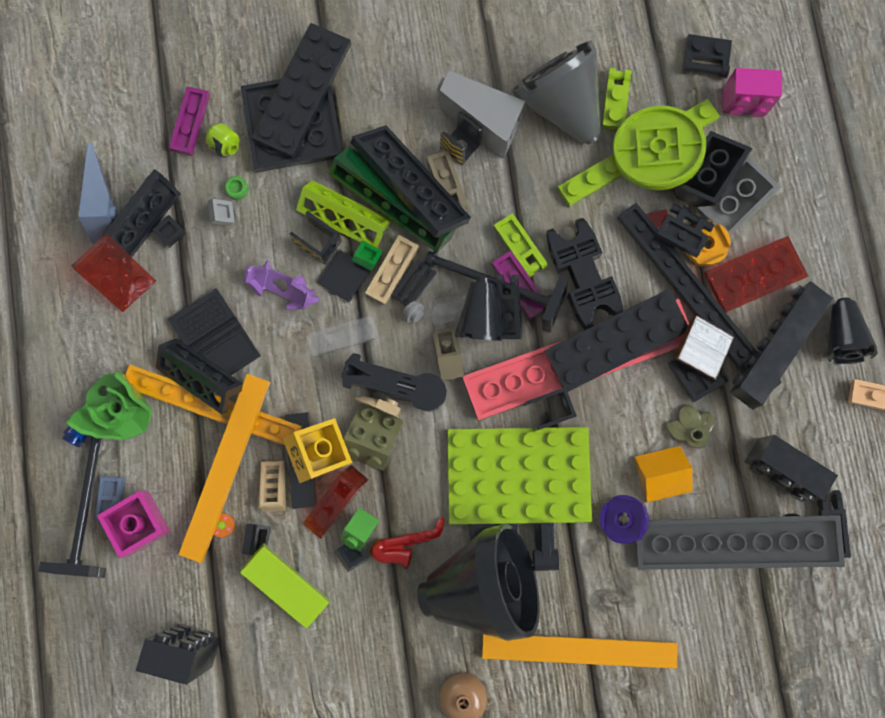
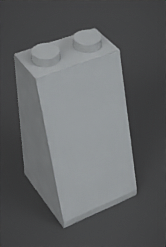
(488, 108)

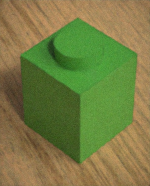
(359, 530)

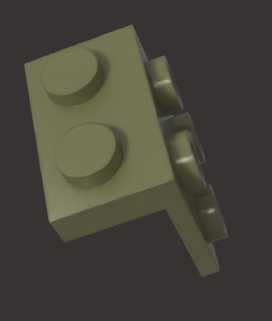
(372, 437)

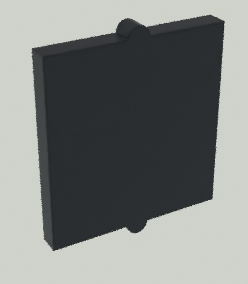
(343, 276)

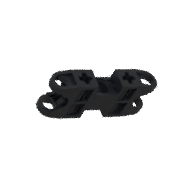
(578, 258)

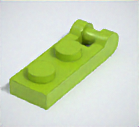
(616, 99)
(520, 244)

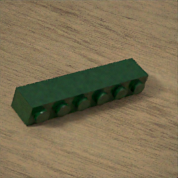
(364, 181)

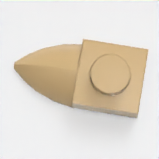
(388, 406)

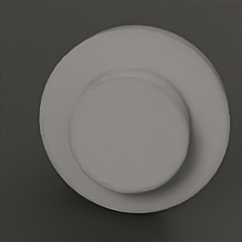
(413, 312)

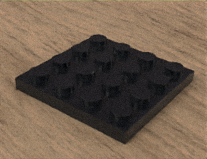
(319, 144)

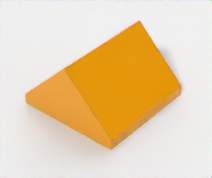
(664, 474)

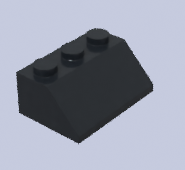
(720, 166)

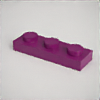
(189, 121)
(508, 266)

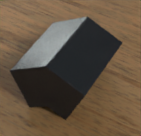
(254, 537)

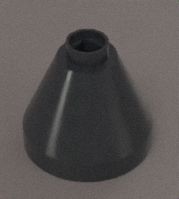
(486, 587)

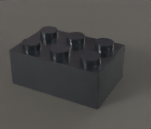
(790, 469)

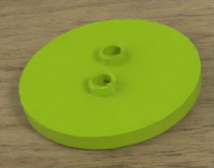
(659, 147)

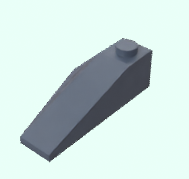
(96, 204)

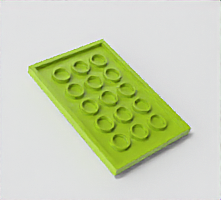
(519, 476)

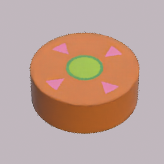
(225, 525)

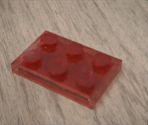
(113, 272)

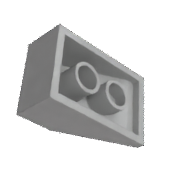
(743, 197)

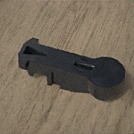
(424, 391)

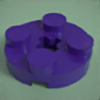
(613, 527)

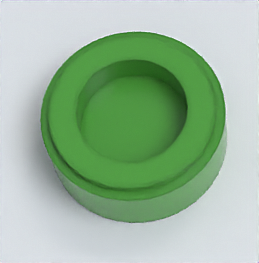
(236, 188)

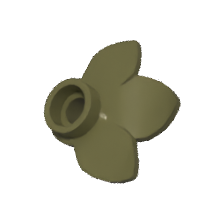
(689, 423)

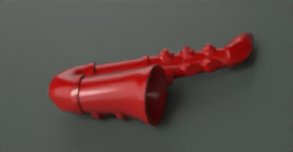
(392, 549)

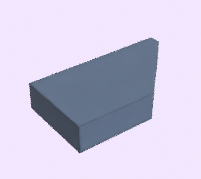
(109, 493)

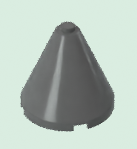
(566, 92)

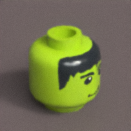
(222, 139)

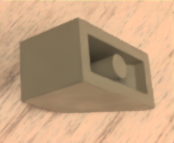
(448, 354)

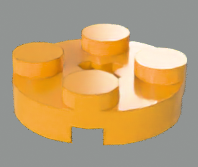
(718, 249)

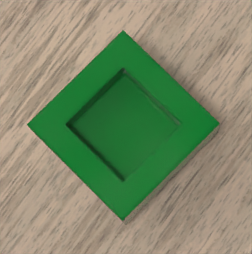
(367, 255)

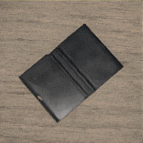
(215, 333)

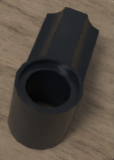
(545, 552)

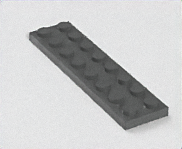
(742, 543)

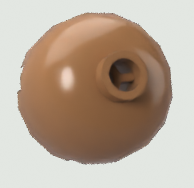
(464, 687)

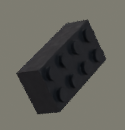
(178, 654)

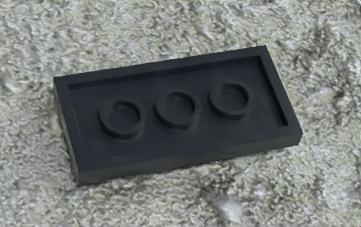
(143, 212)

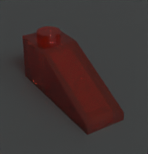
(335, 500)

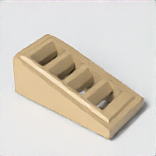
(278, 506)

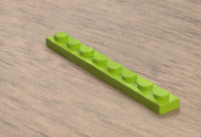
(606, 170)

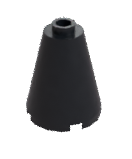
(480, 312)
(849, 334)

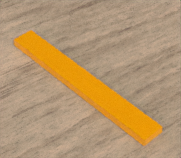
(172, 393)
(224, 468)
(582, 651)

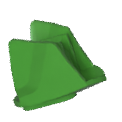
(101, 412)

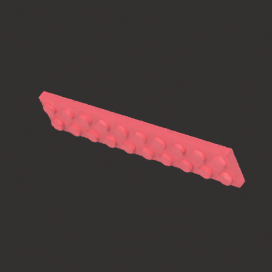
(529, 377)

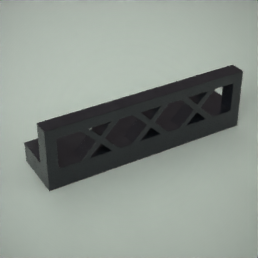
(200, 369)

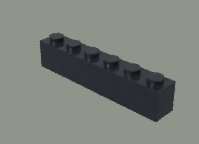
(781, 345)

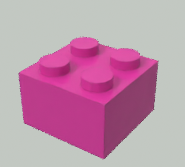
(752, 92)
(133, 524)

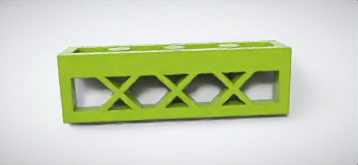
(347, 208)

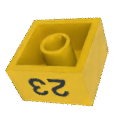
(317, 450)

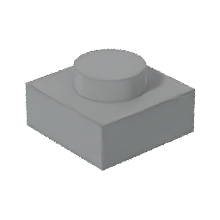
(221, 212)

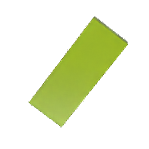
(284, 585)

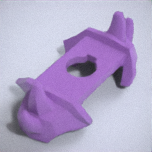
(297, 291)

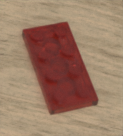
(756, 274)

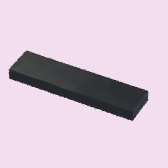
(304, 493)

